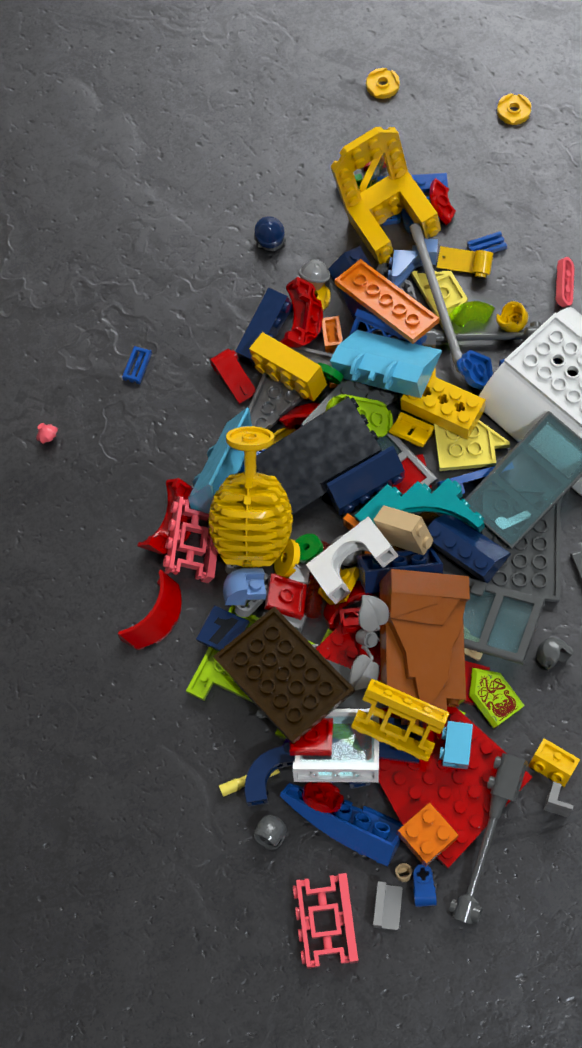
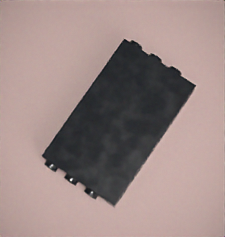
(319, 452)

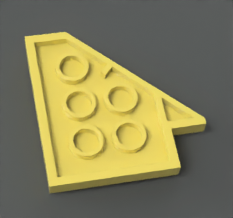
(476, 452)

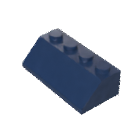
(343, 263)
(365, 481)
(467, 547)
(372, 572)

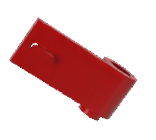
(233, 375)

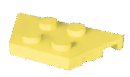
(449, 286)

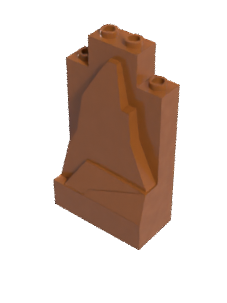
(424, 636)

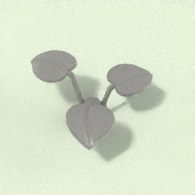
(371, 615)

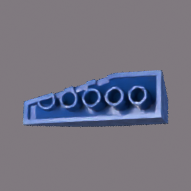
(356, 828)

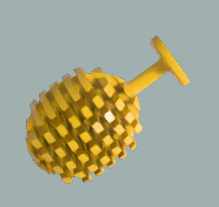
(250, 510)

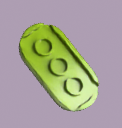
(375, 411)

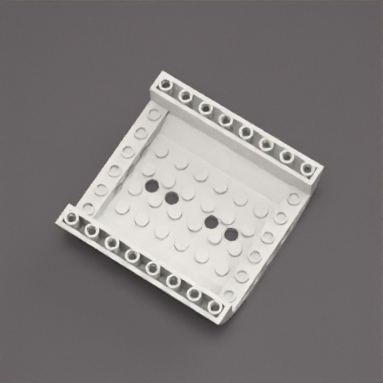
(532, 384)

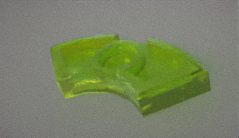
(471, 311)

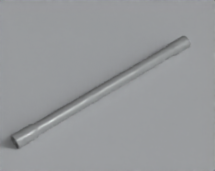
(418, 238)

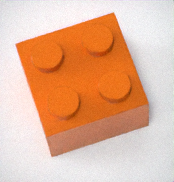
(427, 834)

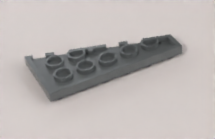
(355, 389)

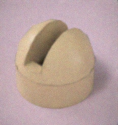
(403, 869)

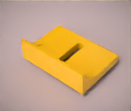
(405, 423)

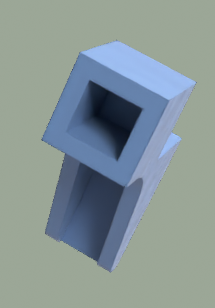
(406, 261)

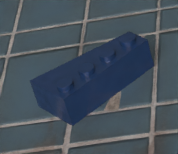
(267, 319)

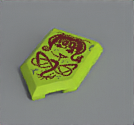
(493, 696)

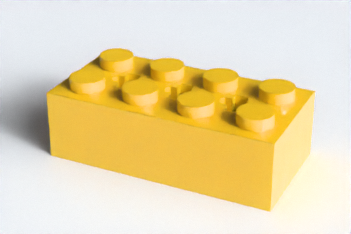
(288, 367)
(446, 407)

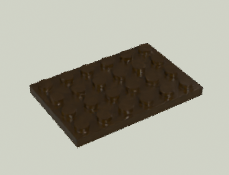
(284, 675)

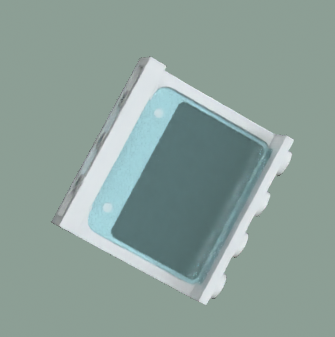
(353, 754)

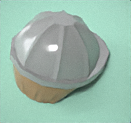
(315, 273)

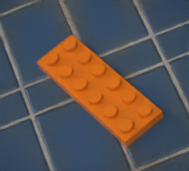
(387, 301)

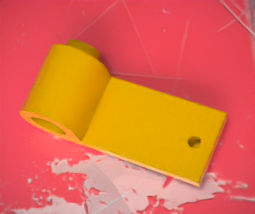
(465, 261)

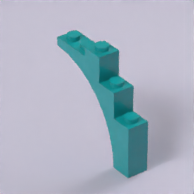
(419, 499)

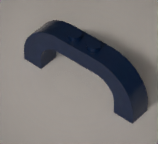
(262, 769)

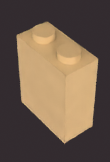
(404, 530)

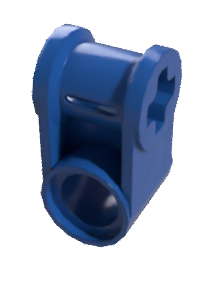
(424, 889)

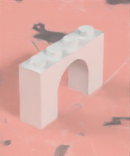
(327, 564)

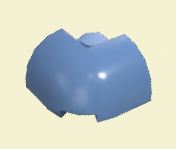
(244, 585)

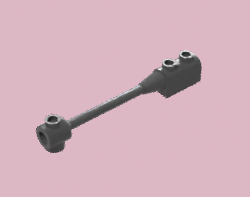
(438, 337)
(503, 787)

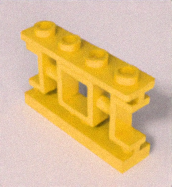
(405, 707)

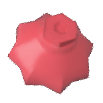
(46, 433)

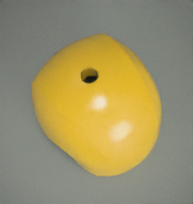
(511, 314)

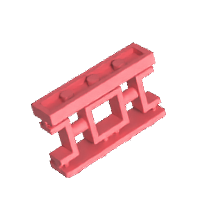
(175, 543)
(342, 919)

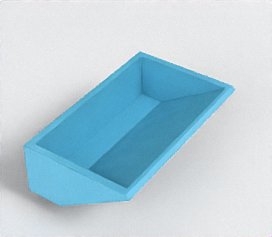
(385, 362)
(220, 464)

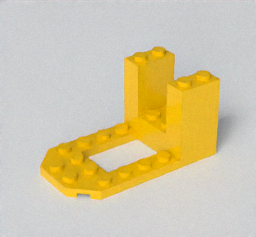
(385, 197)

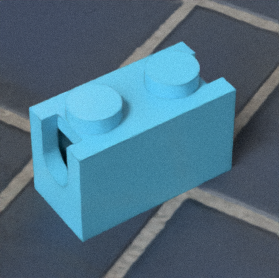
(457, 745)

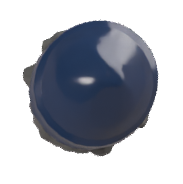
(269, 233)

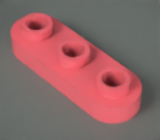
(565, 282)

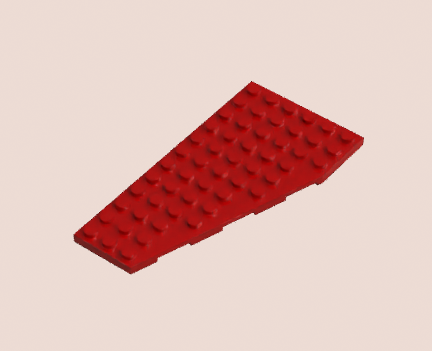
(455, 793)

